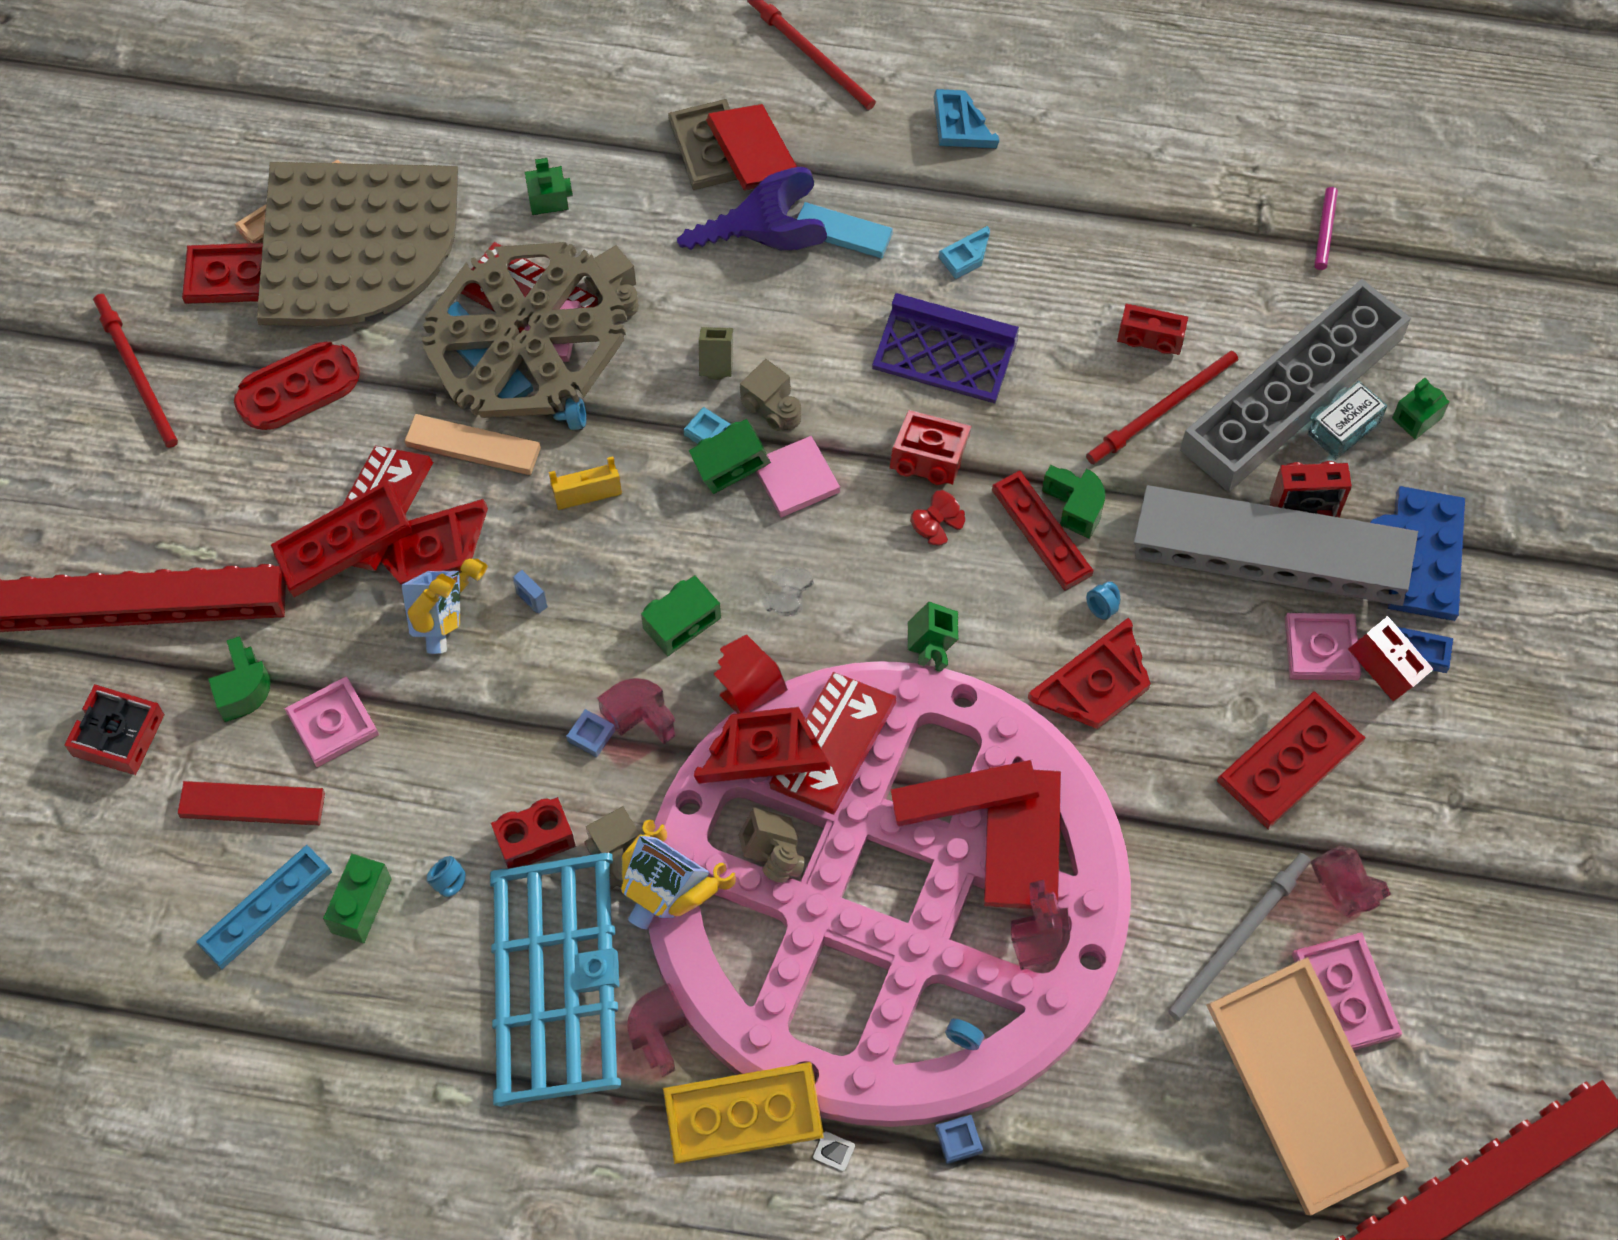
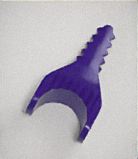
(765, 217)

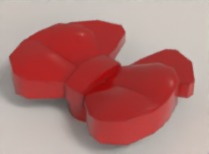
(943, 508)

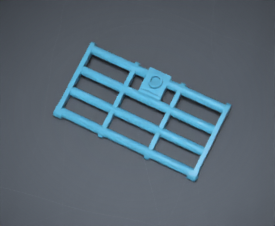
(582, 973)

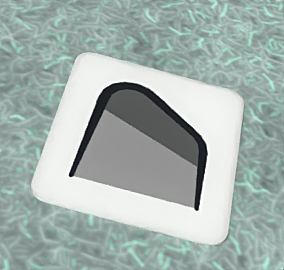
(834, 1151)

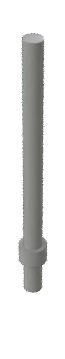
(1281, 886)

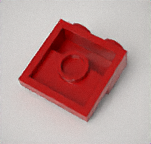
(929, 447)

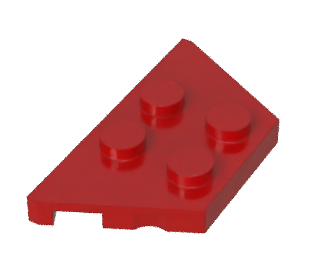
(437, 542)
(1097, 680)
(763, 746)

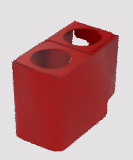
(748, 675)

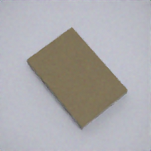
(698, 146)

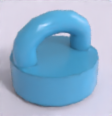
(573, 413)
(1104, 600)
(444, 874)

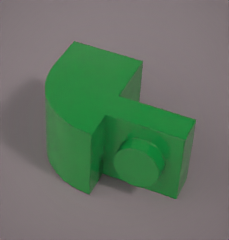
(1082, 496)
(244, 688)

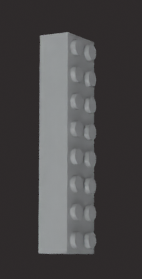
(1293, 384)

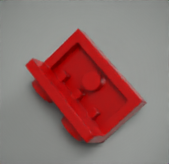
(1152, 329)

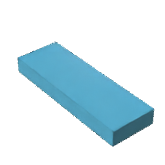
(850, 231)

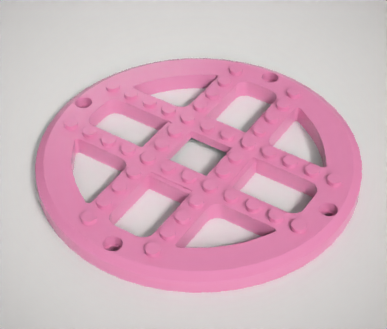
(867, 1083)

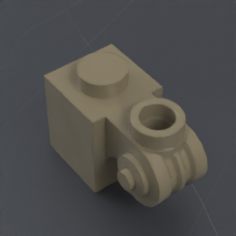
(620, 275)
(767, 393)
(612, 835)
(773, 841)

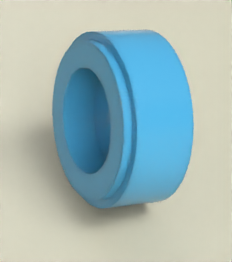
(964, 1034)

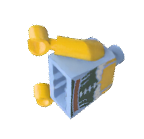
(434, 602)
(664, 879)

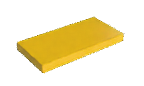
(743, 1113)

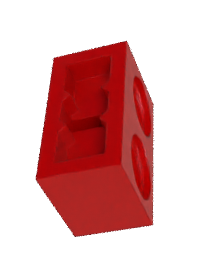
(537, 842)

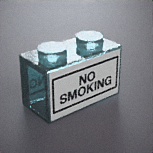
(1346, 419)

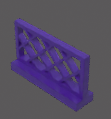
(960, 326)

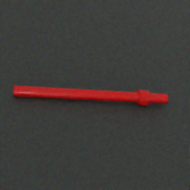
(772, 16)
(112, 324)
(1117, 439)

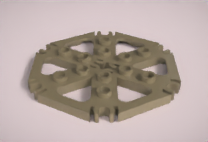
(510, 347)

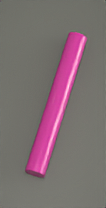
(1326, 227)

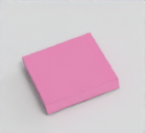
(797, 477)
(1320, 646)
(331, 721)

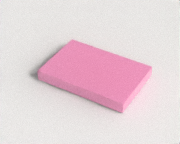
(1353, 989)

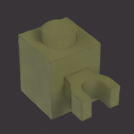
(715, 352)

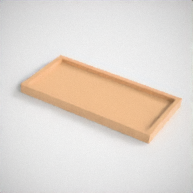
(1307, 1086)

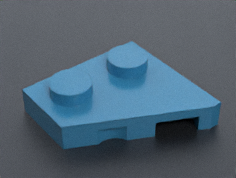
(960, 122)

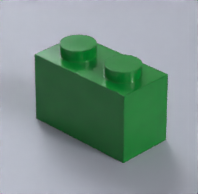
(729, 456)
(680, 615)
(357, 898)

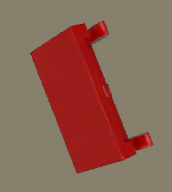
(1390, 659)

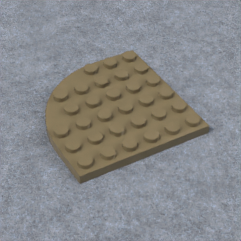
(352, 239)

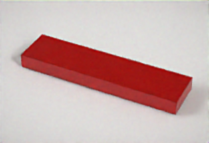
(1042, 530)
(964, 793)
(251, 803)

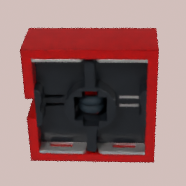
(1312, 487)
(115, 729)

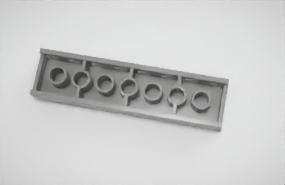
(1276, 542)

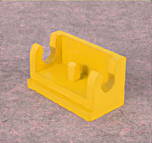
(586, 485)

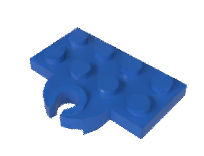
(1438, 550)

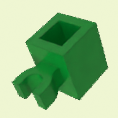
(547, 188)
(1420, 409)
(933, 633)

